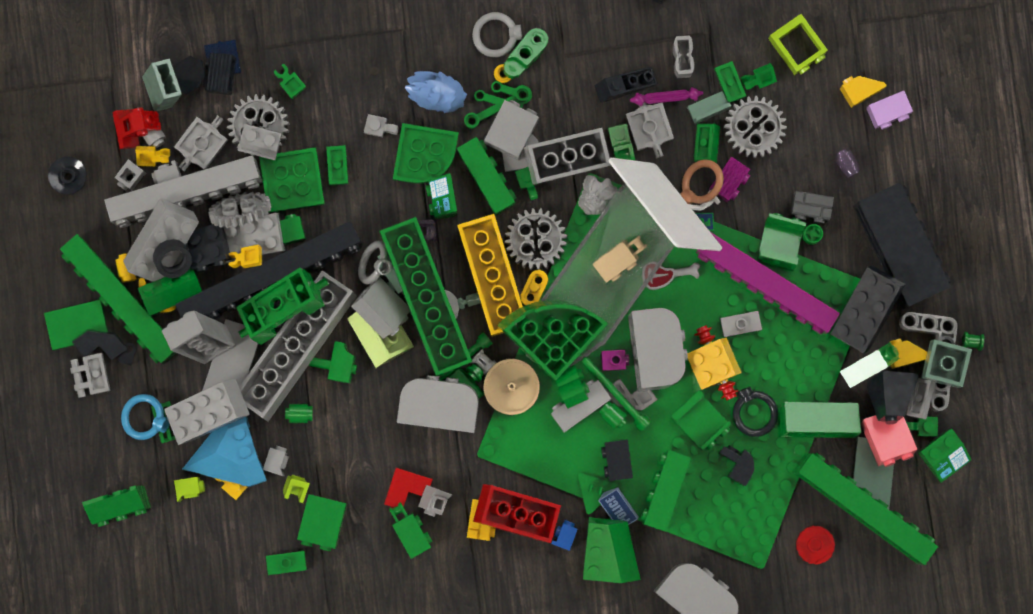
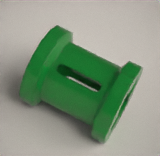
(973, 341)

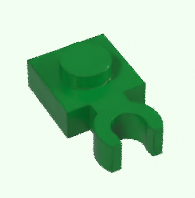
(290, 83)

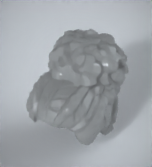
(596, 195)

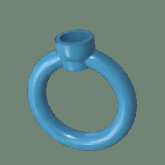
(159, 423)

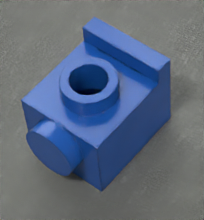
(565, 535)

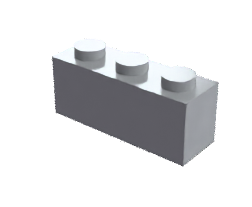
(569, 417)

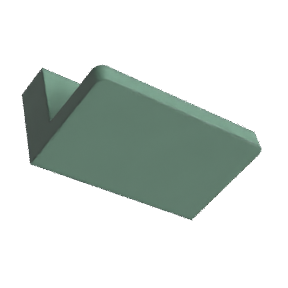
(709, 107)

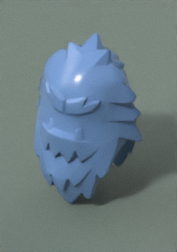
(435, 91)

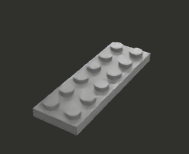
(263, 232)

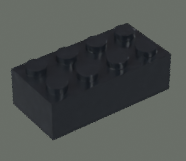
(868, 309)

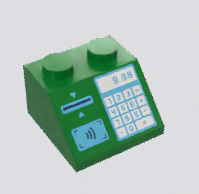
(442, 197)
(945, 455)

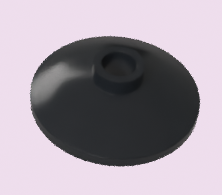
(58, 172)

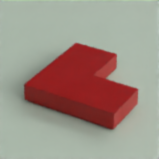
(402, 484)

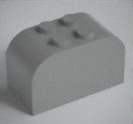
(567, 156)
(657, 348)
(439, 404)
(695, 591)

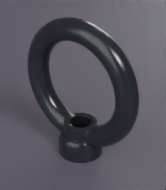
(746, 395)

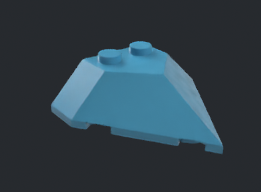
(229, 456)

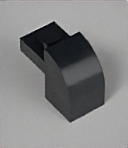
(743, 466)

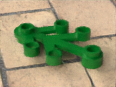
(514, 92)

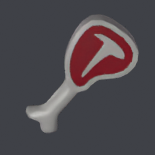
(665, 276)

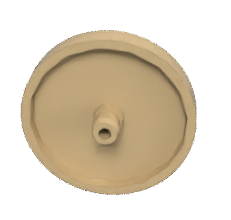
(511, 386)

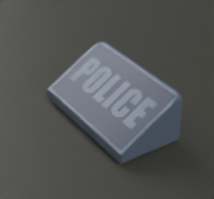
(617, 506)

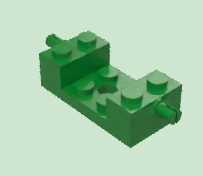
(296, 294)

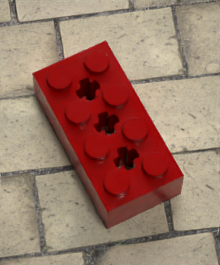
(527, 508)

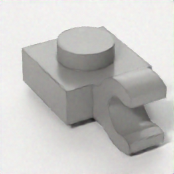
(377, 126)

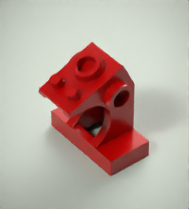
(139, 124)

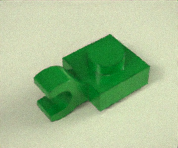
(762, 77)
(525, 181)
(925, 427)

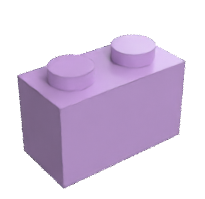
(889, 110)

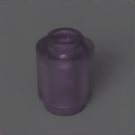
(847, 162)

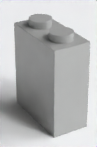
(511, 129)
(381, 308)

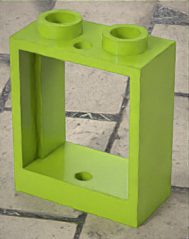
(775, 38)

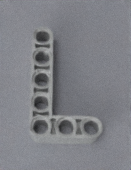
(941, 334)

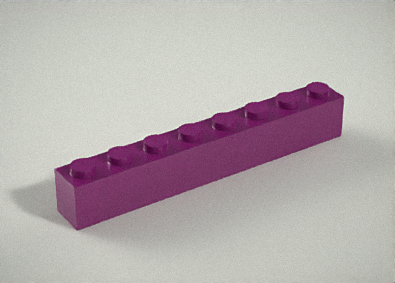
(771, 285)

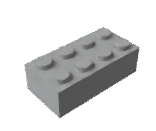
(165, 223)
(198, 337)
(206, 411)

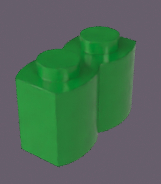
(572, 387)

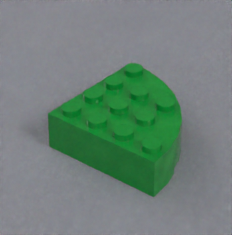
(552, 333)

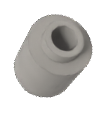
(155, 138)

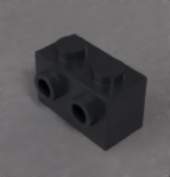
(617, 460)

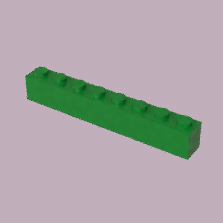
(119, 298)

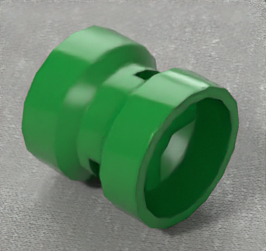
(814, 232)

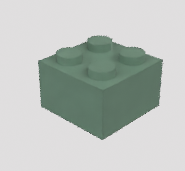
(946, 363)

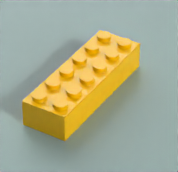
(490, 270)

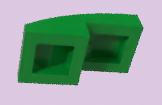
(621, 142)

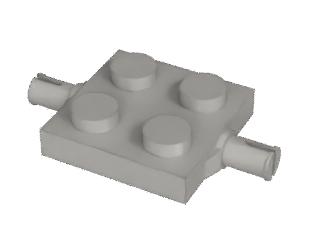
(650, 127)
(201, 143)

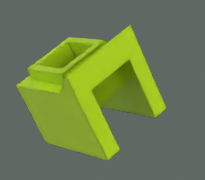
(297, 486)
(188, 488)

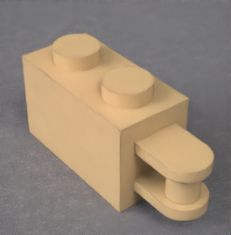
(619, 259)

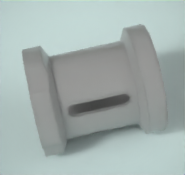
(483, 361)

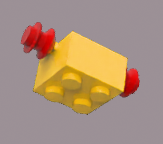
(714, 363)

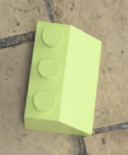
(380, 349)

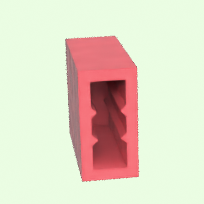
(888, 441)

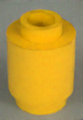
(122, 271)

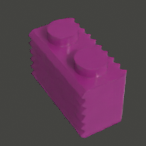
(734, 174)

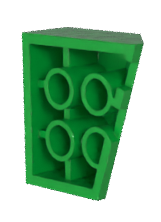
(117, 505)
(609, 552)

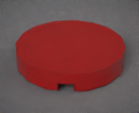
(815, 545)

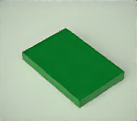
(72, 321)

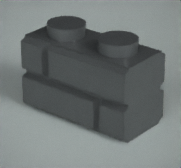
(812, 206)

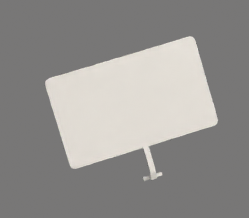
(666, 204)

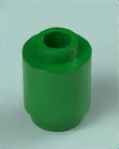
(299, 413)
(613, 415)

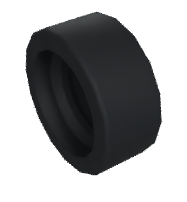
(177, 270)

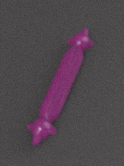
(667, 96)

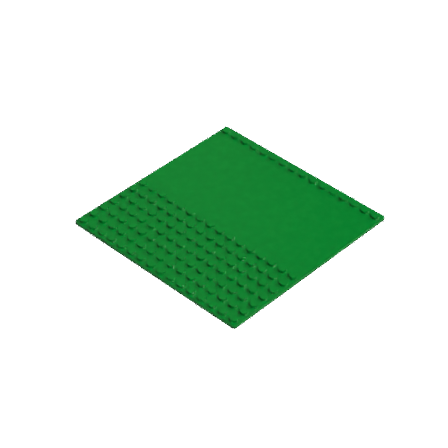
(780, 360)

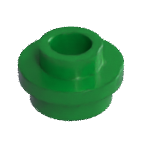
(474, 373)

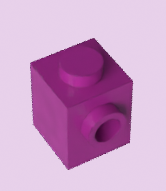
(614, 360)

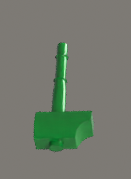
(341, 365)

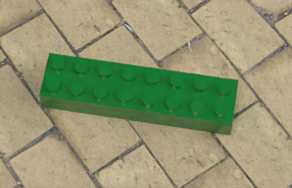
(425, 296)
(865, 509)

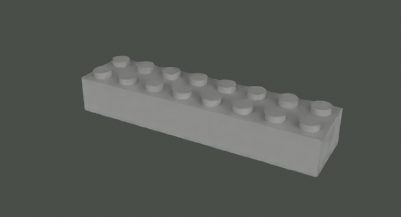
(185, 190)
(294, 350)

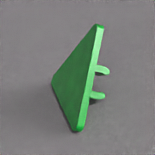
(592, 489)

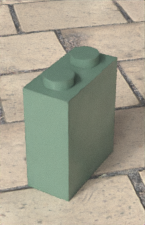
(162, 85)

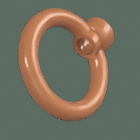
(688, 195)

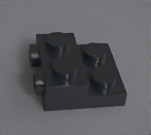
(208, 248)

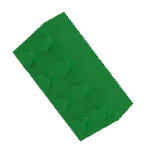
(666, 490)

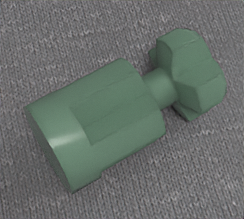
(472, 299)

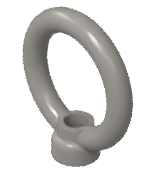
(515, 34)
(383, 259)

